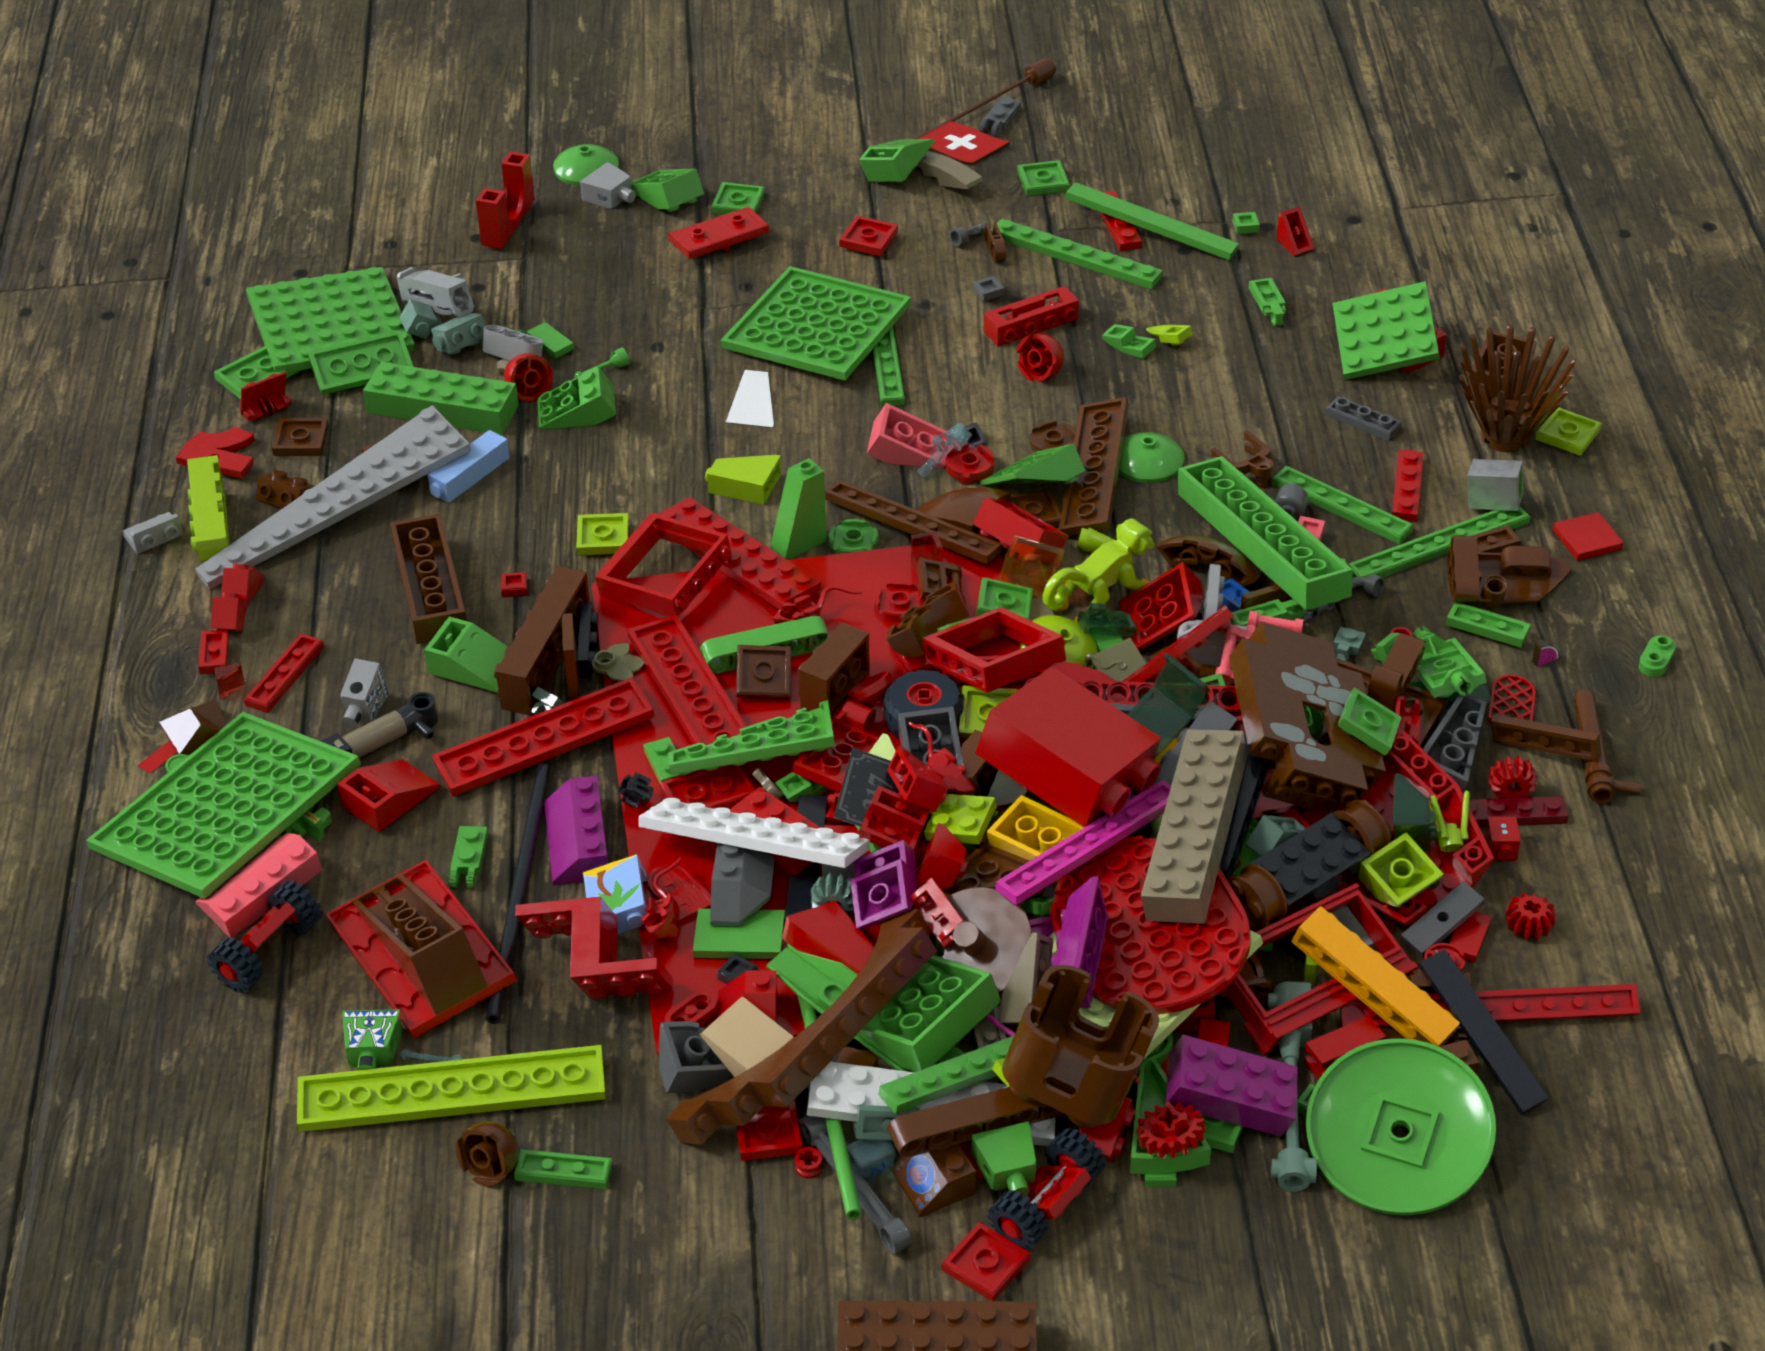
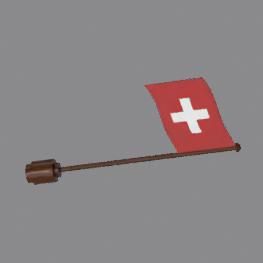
(972, 145)

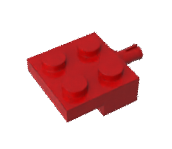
(892, 819)

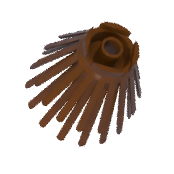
(1509, 416)

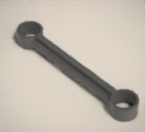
(891, 1230)

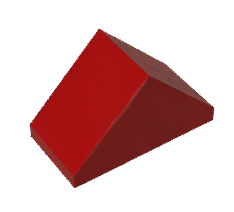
(1293, 231)

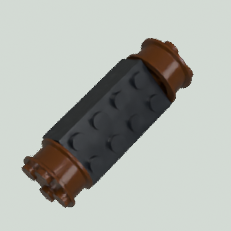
(1310, 864)

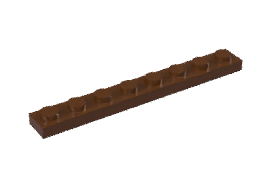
(913, 521)

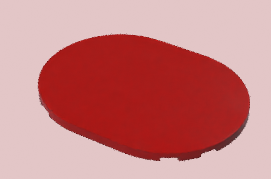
(1158, 960)

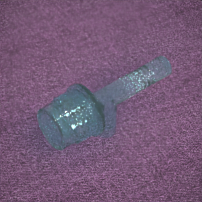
(955, 437)

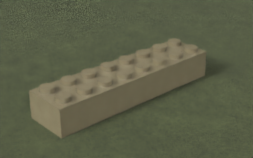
(1194, 826)

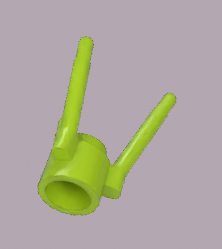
(1449, 836)

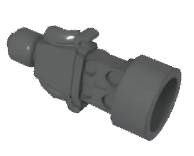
(959, 235)

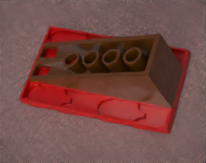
(420, 948)

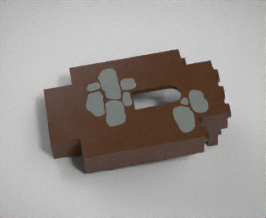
(1273, 680)

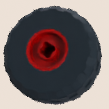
(921, 692)

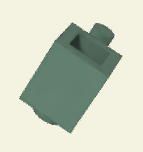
(419, 319)

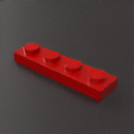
(1121, 231)
(1407, 485)

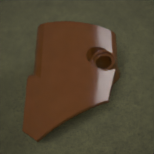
(1511, 576)

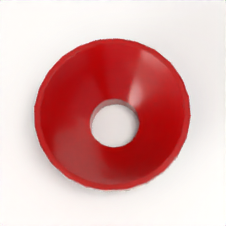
(871, 690)

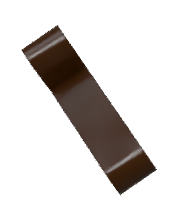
(1397, 670)

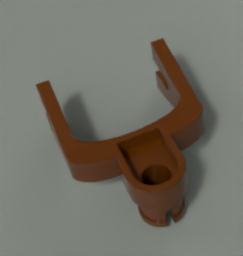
(1259, 464)

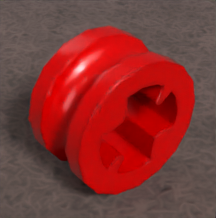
(808, 1171)

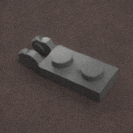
(1000, 115)

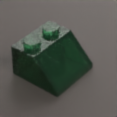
(1413, 814)

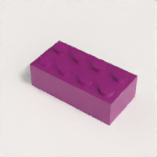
(1232, 1085)

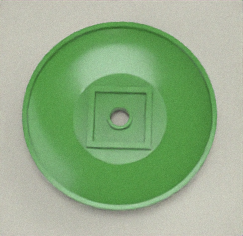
(1407, 1086)

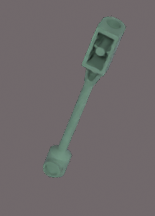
(1292, 1164)

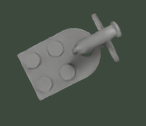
(1212, 650)

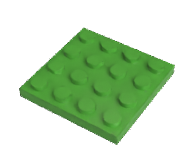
(1385, 330)

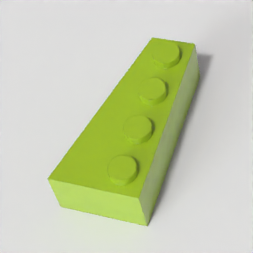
(208, 507)

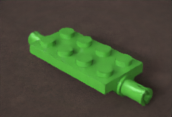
(1447, 666)

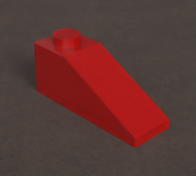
(916, 780)

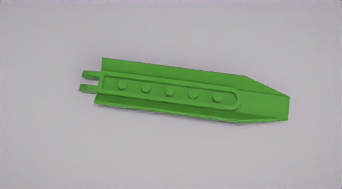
(821, 984)

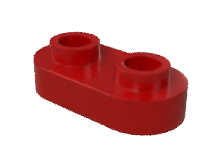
(689, 1008)

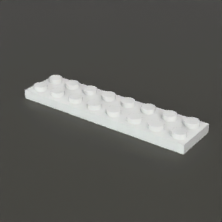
(755, 833)
(844, 1086)

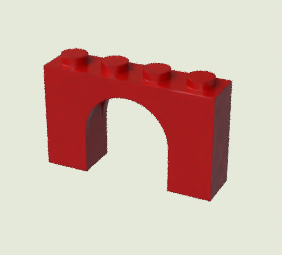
(503, 210)

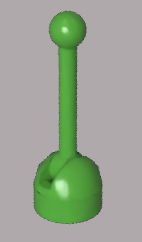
(618, 358)

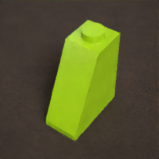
(744, 477)

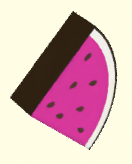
(1544, 653)

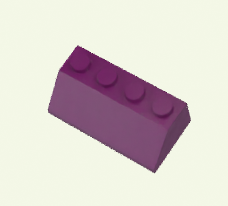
(575, 830)
(1083, 932)

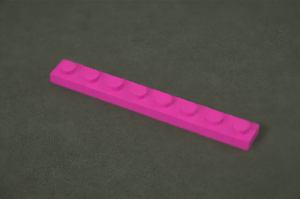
(1084, 845)

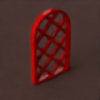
(1518, 679)

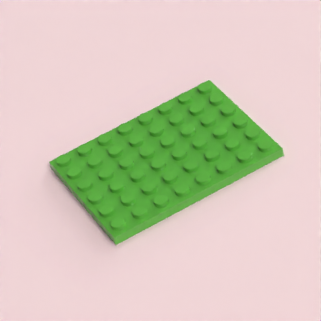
(223, 804)

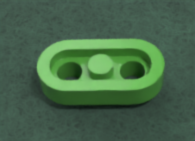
(1657, 656)

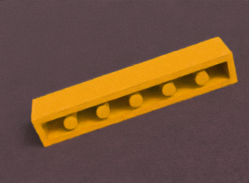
(1374, 979)

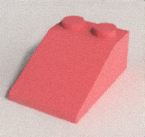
(903, 438)

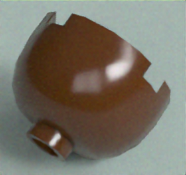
(487, 1152)

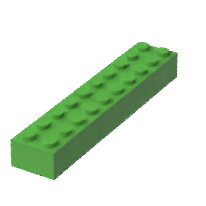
(1265, 533)

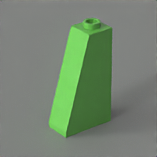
(801, 511)

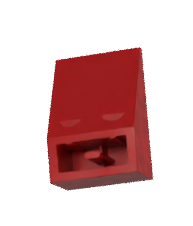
(384, 792)

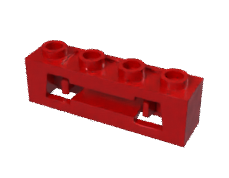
(1031, 316)

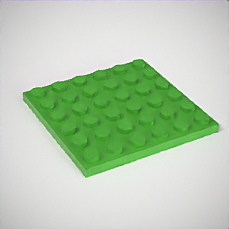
(323, 313)
(816, 323)

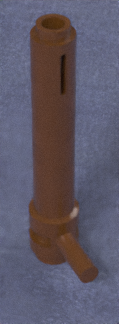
(1598, 774)

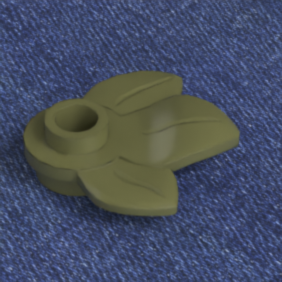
(617, 662)

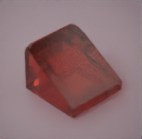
(229, 679)

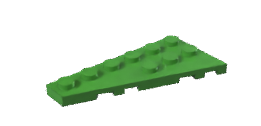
(759, 742)

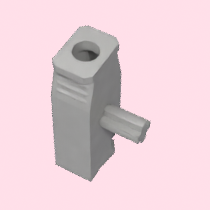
(437, 290)

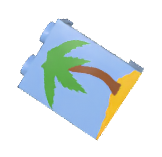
(621, 889)

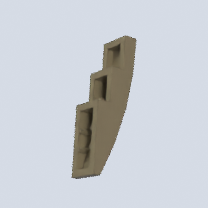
(948, 171)

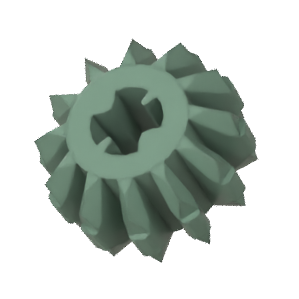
(833, 889)

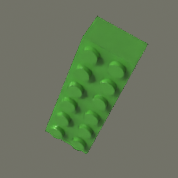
(460, 399)

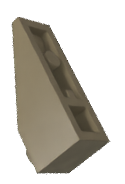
(1025, 978)

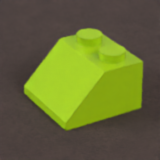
(1398, 871)

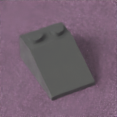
(941, 725)

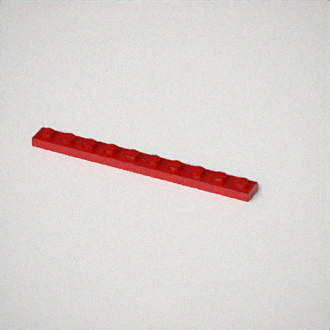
(1534, 1004)

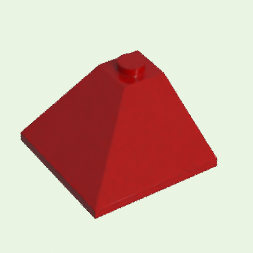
(1163, 605)

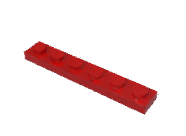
(1195, 637)

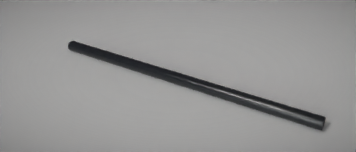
(520, 883)

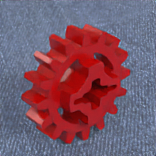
(1170, 1129)

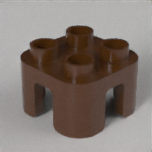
(1074, 1061)

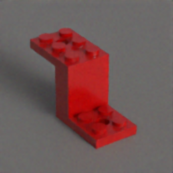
(594, 947)

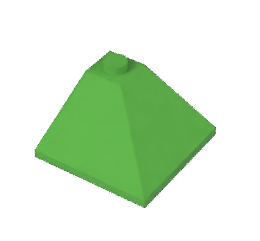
(1041, 467)

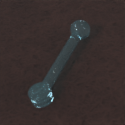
(406, 1054)

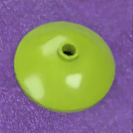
(1077, 642)

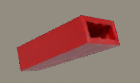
(828, 934)

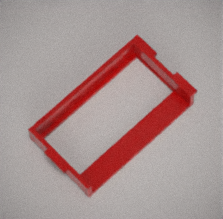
(1270, 1026)

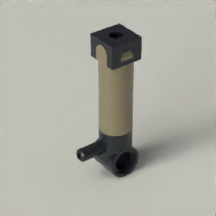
(417, 714)

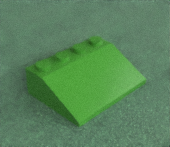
(932, 1013)

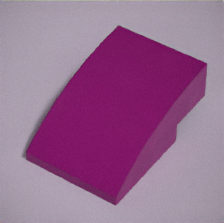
(883, 884)

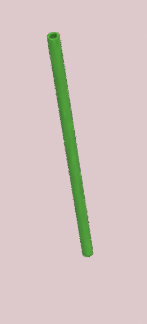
(837, 1141)

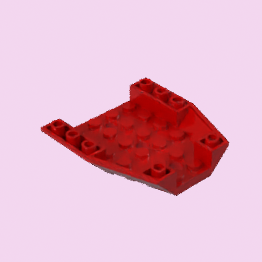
(1430, 779)

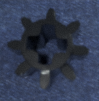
(636, 790)

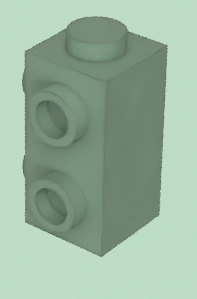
(458, 333)

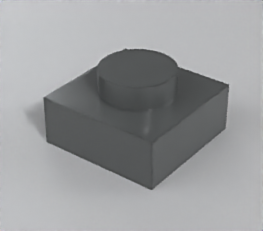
(988, 288)

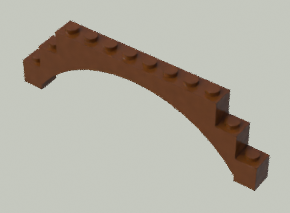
(778, 1079)

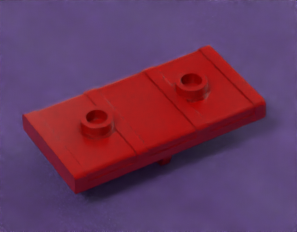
(718, 233)

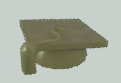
(1118, 660)

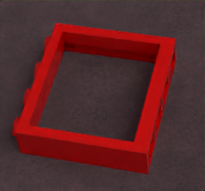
(655, 527)
(947, 648)

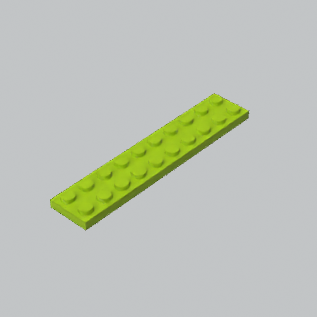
(450, 1088)

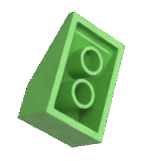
(669, 188)

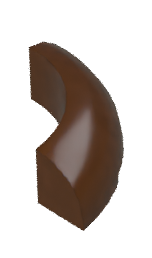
(1209, 551)
(938, 610)

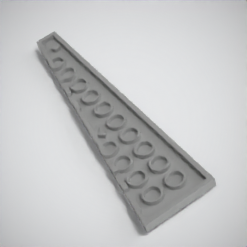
(387, 466)

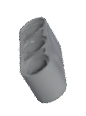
(509, 343)

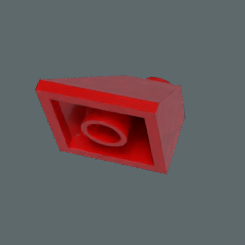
(942, 859)
(756, 987)

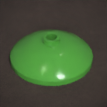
(581, 161)
(1150, 457)

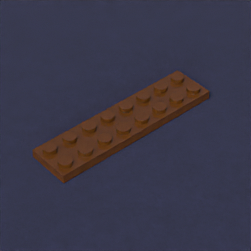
(1099, 445)

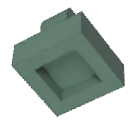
(546, 701)

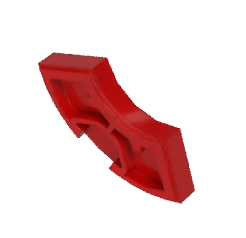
(230, 440)

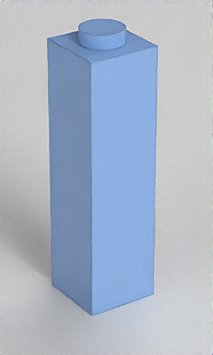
(462, 473)

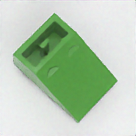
(893, 159)
(578, 402)
(464, 654)

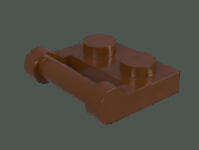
(933, 576)

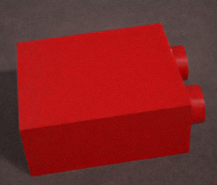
(1070, 747)

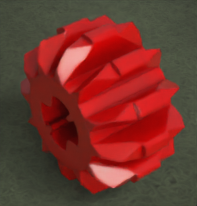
(1512, 778)
(1530, 916)

